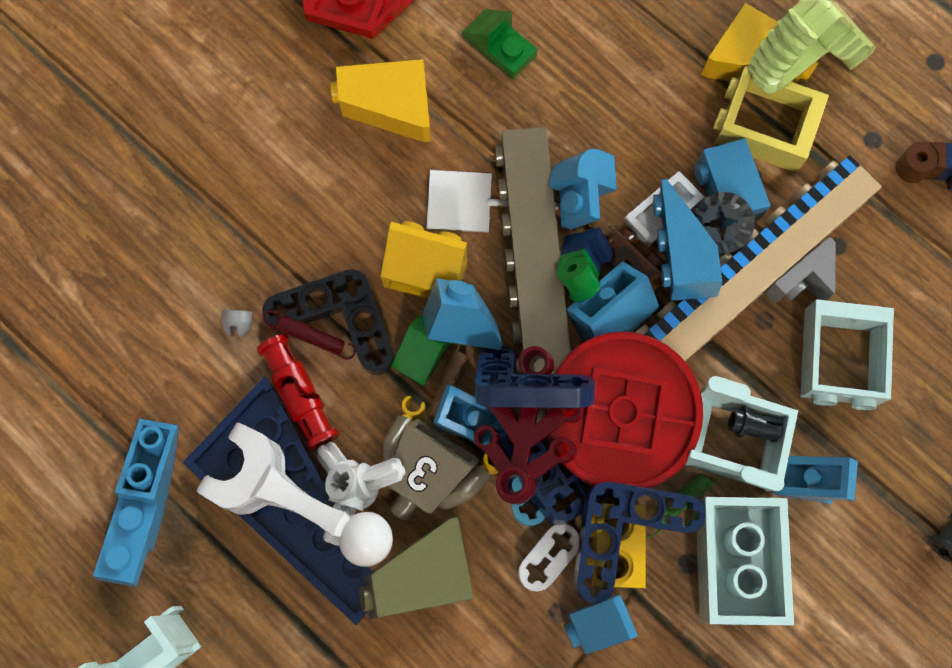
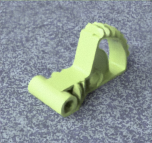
(802, 39)

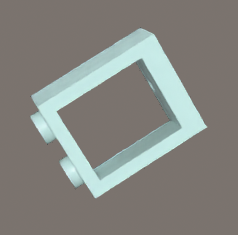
(857, 317)

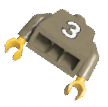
(435, 467)

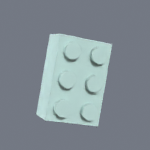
(745, 562)

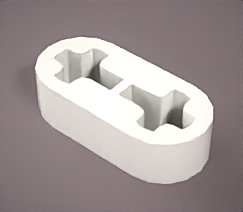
(556, 564)

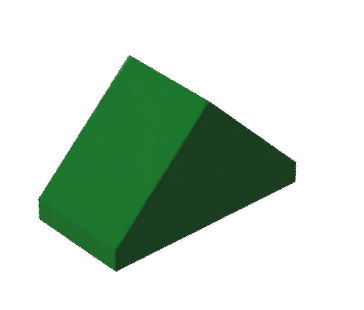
(418, 355)

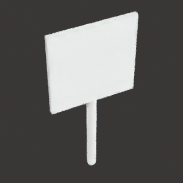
(461, 201)

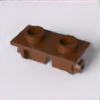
(625, 248)

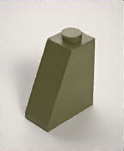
(421, 575)

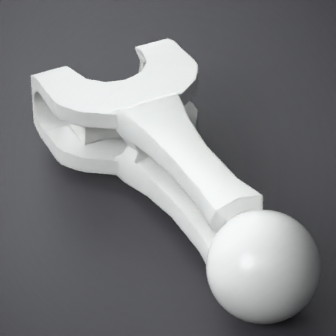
(262, 481)

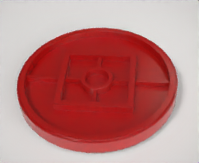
(642, 412)

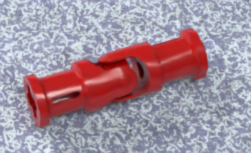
(299, 396)

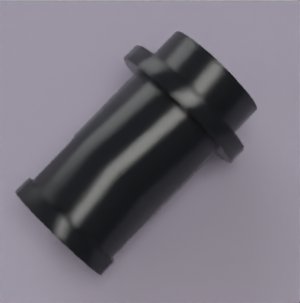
(745, 422)

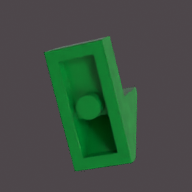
(499, 42)

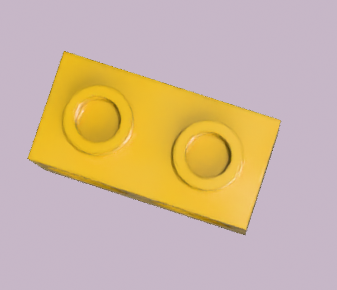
(631, 551)

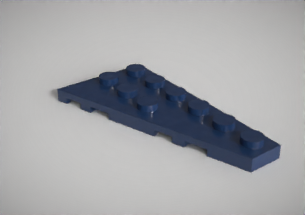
(286, 531)

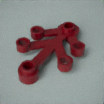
(526, 435)

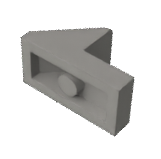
(813, 272)

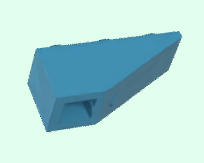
(690, 252)

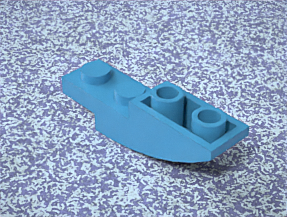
(140, 504)

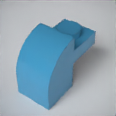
(580, 185)

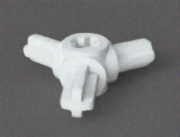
(354, 485)

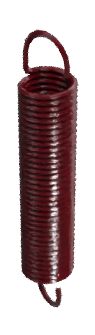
(309, 335)

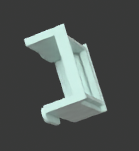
(730, 395)
(164, 648)

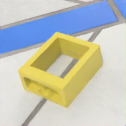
(764, 147)

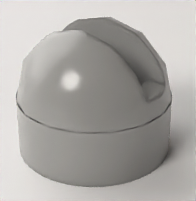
(236, 318)

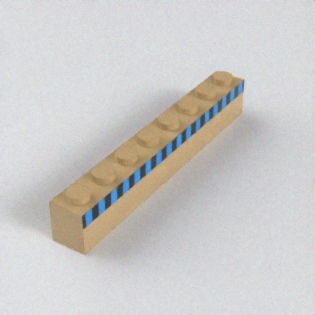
(767, 256)

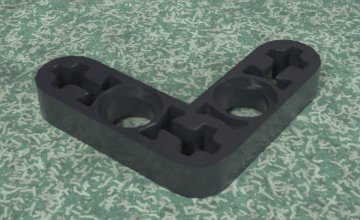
(349, 305)

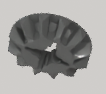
(733, 207)

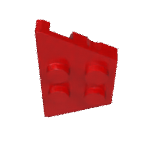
(355, 16)

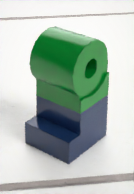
(581, 263)

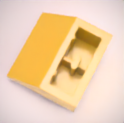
(419, 257)

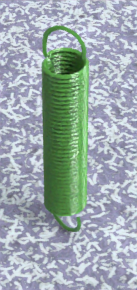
(695, 489)

